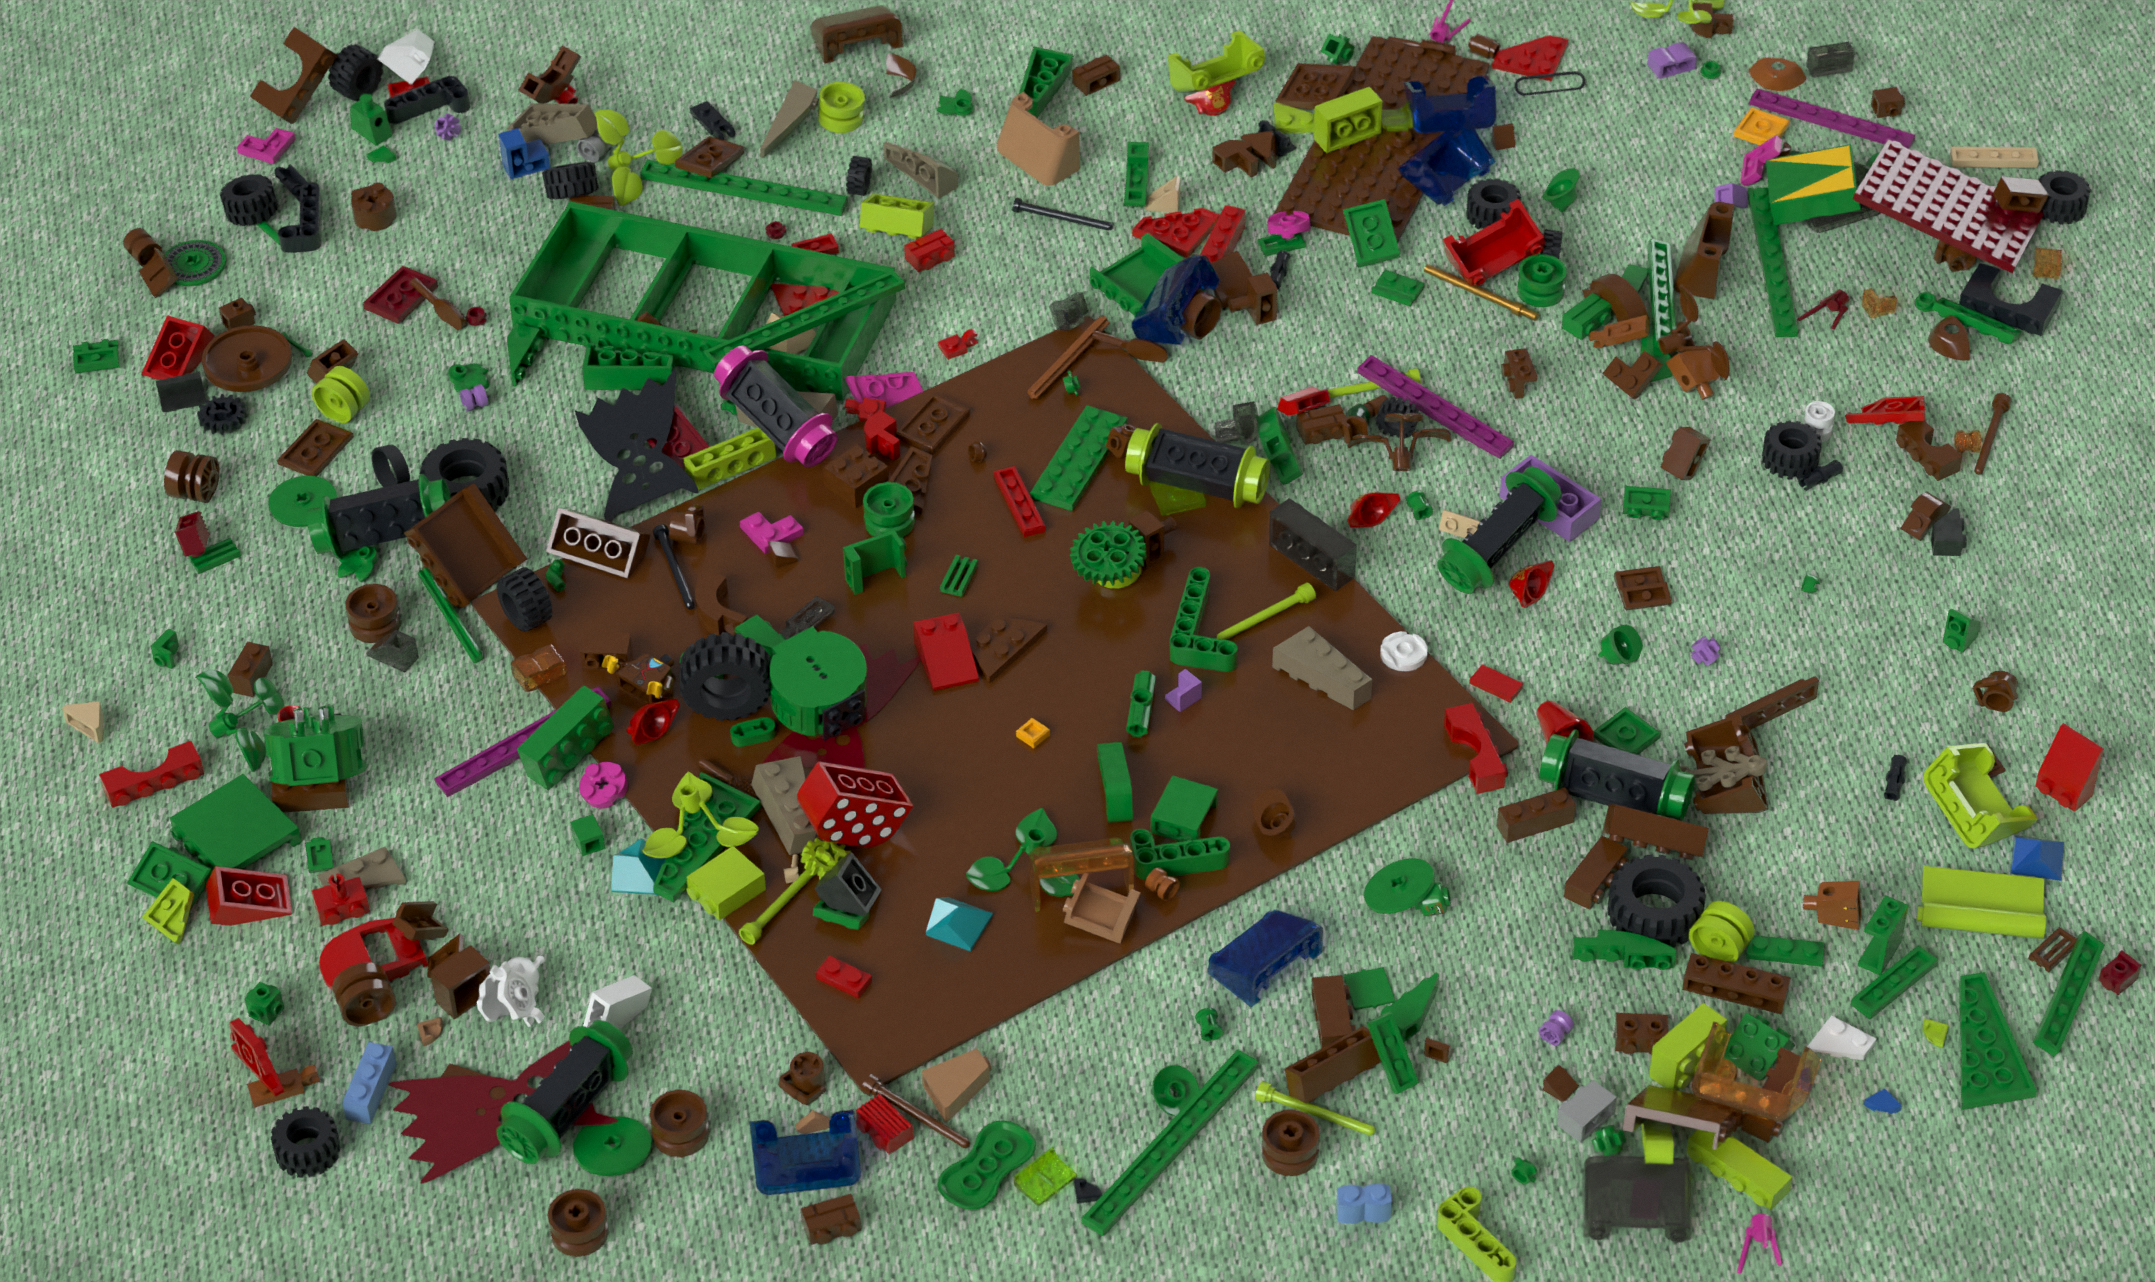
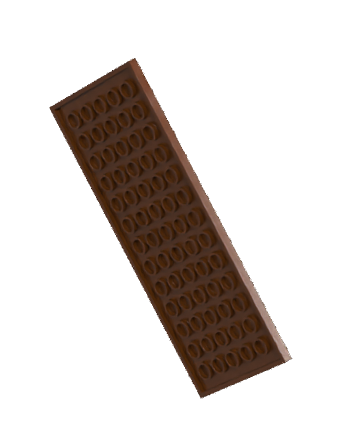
(1369, 167)

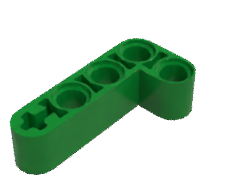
(1115, 782)
(1178, 857)

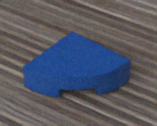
(1883, 1102)

